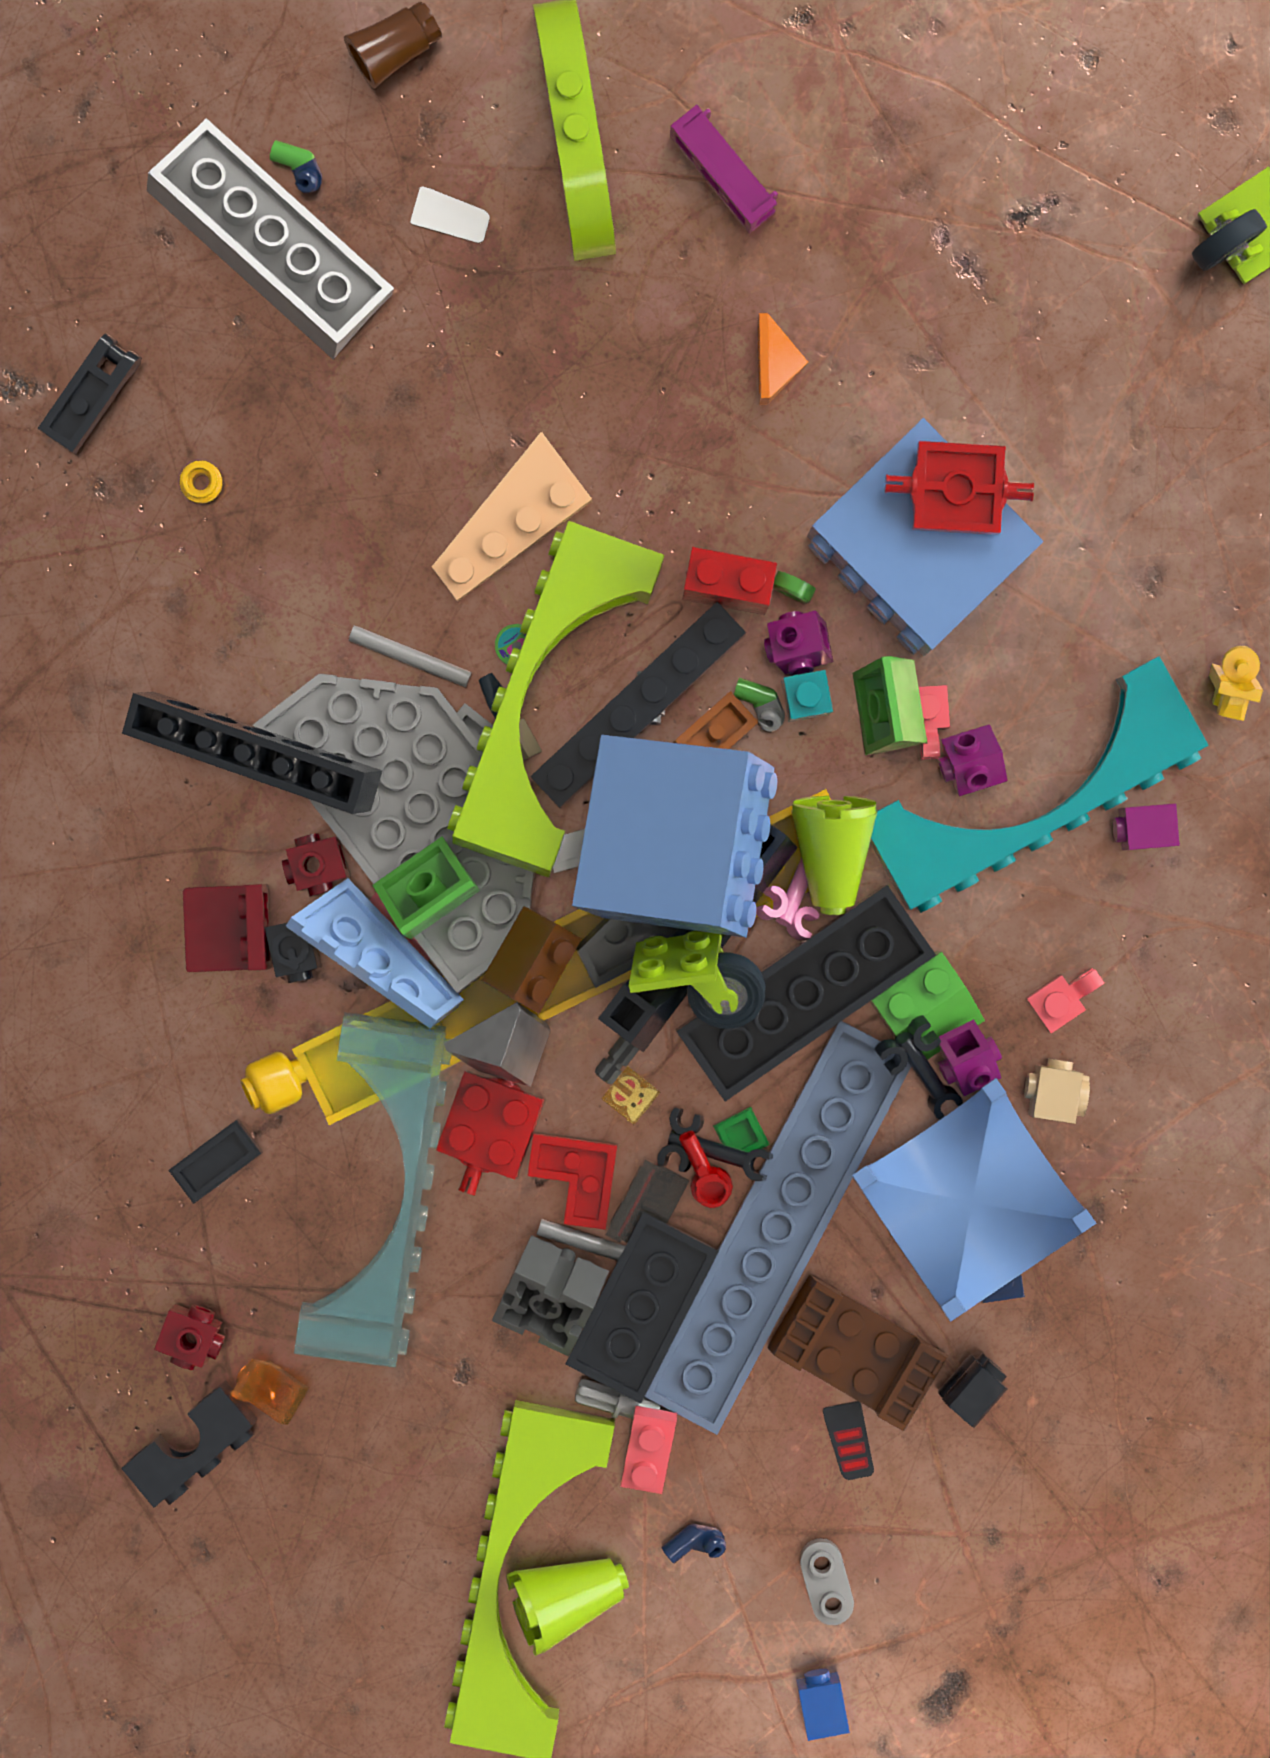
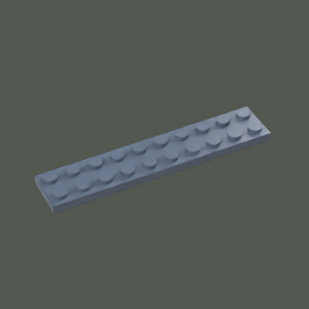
(777, 1228)

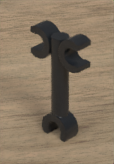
(909, 1048)
(711, 1149)

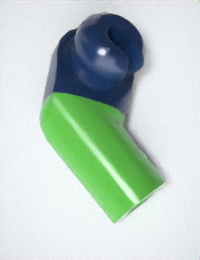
(302, 163)

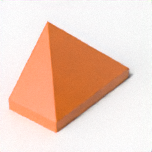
(777, 359)

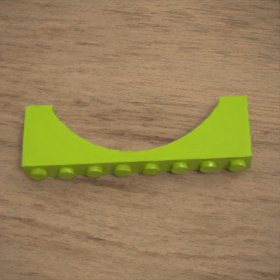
(585, 580)
(495, 1701)

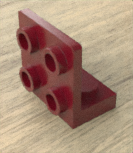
(226, 928)

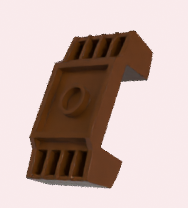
(857, 1352)

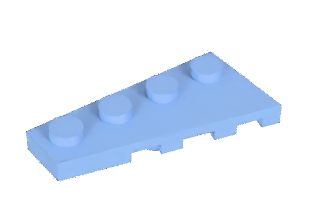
(371, 948)

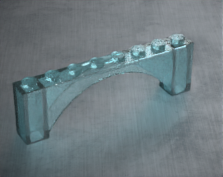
(366, 1314)

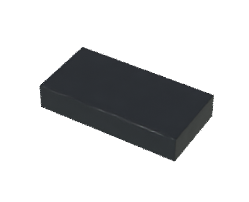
(215, 1161)

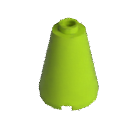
(833, 847)
(564, 1598)

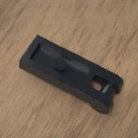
(89, 394)

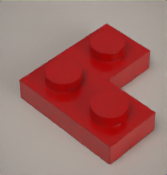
(585, 1166)

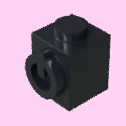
(291, 954)

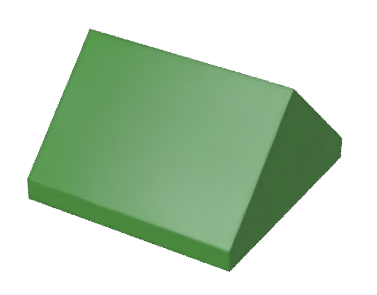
(889, 705)
(425, 888)

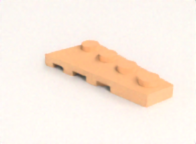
(519, 512)

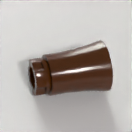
(392, 42)

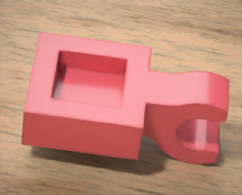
(936, 716)
(1059, 1001)

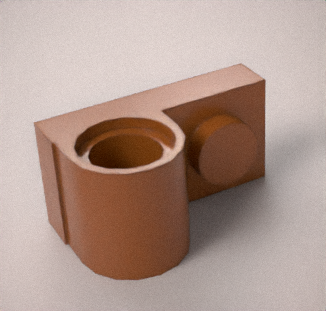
(720, 725)

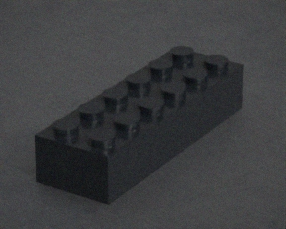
(812, 991)

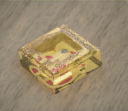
(630, 1095)

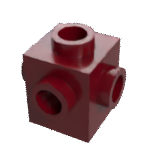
(331, 861)
(177, 1343)

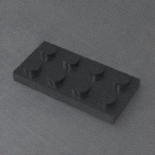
(642, 1307)

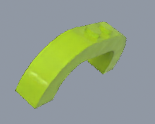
(575, 128)

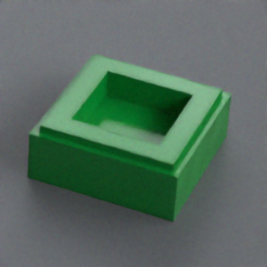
(741, 1131)

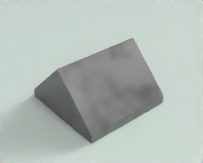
(504, 1044)

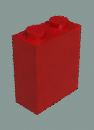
(729, 580)

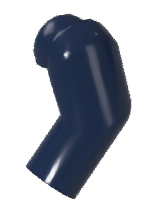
(697, 1538)

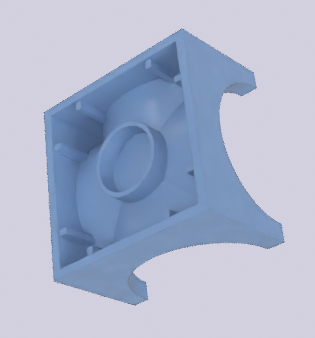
(973, 1201)

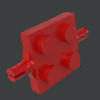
(959, 488)
(489, 1127)

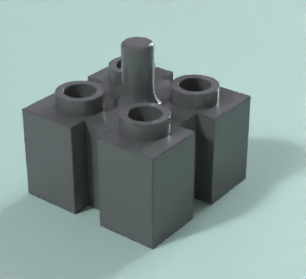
(550, 1295)

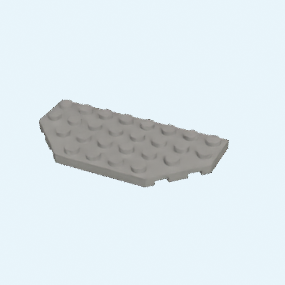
(424, 763)

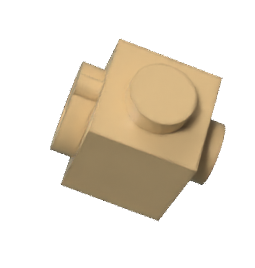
(1057, 1092)

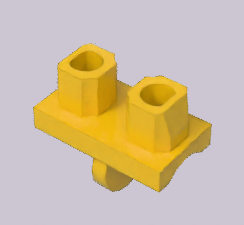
(1236, 682)

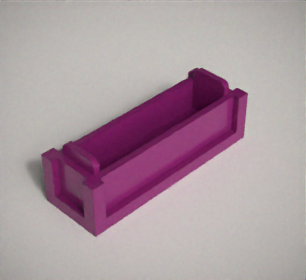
(723, 168)

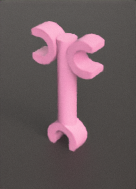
(786, 906)

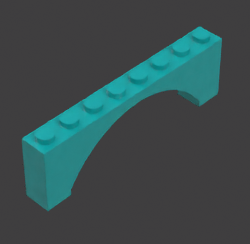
(1147, 737)

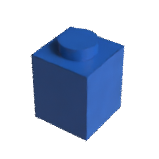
(822, 1704)

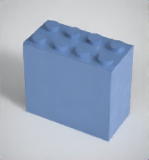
(914, 576)
(675, 835)

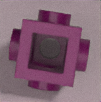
(798, 642)
(972, 760)
(968, 1058)

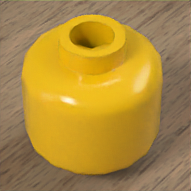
(273, 1082)

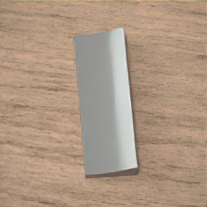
(268, 237)

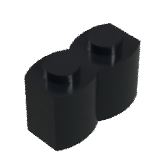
(974, 1388)

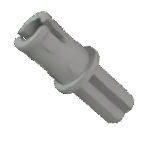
(608, 1400)

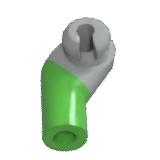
(765, 702)

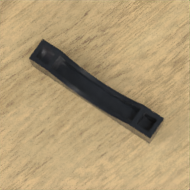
(640, 702)
(643, 1014)

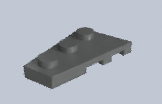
(611, 947)

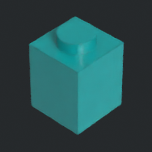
(807, 696)

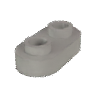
(827, 1582)

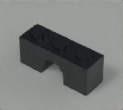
(162, 1470)

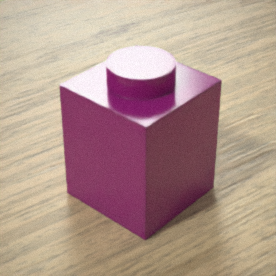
(1147, 827)

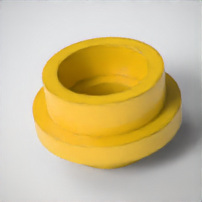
(188, 478)

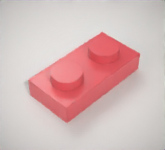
(648, 1449)

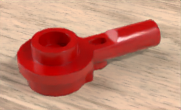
(710, 1184)

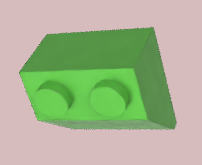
(932, 992)

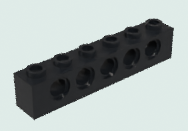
(252, 752)

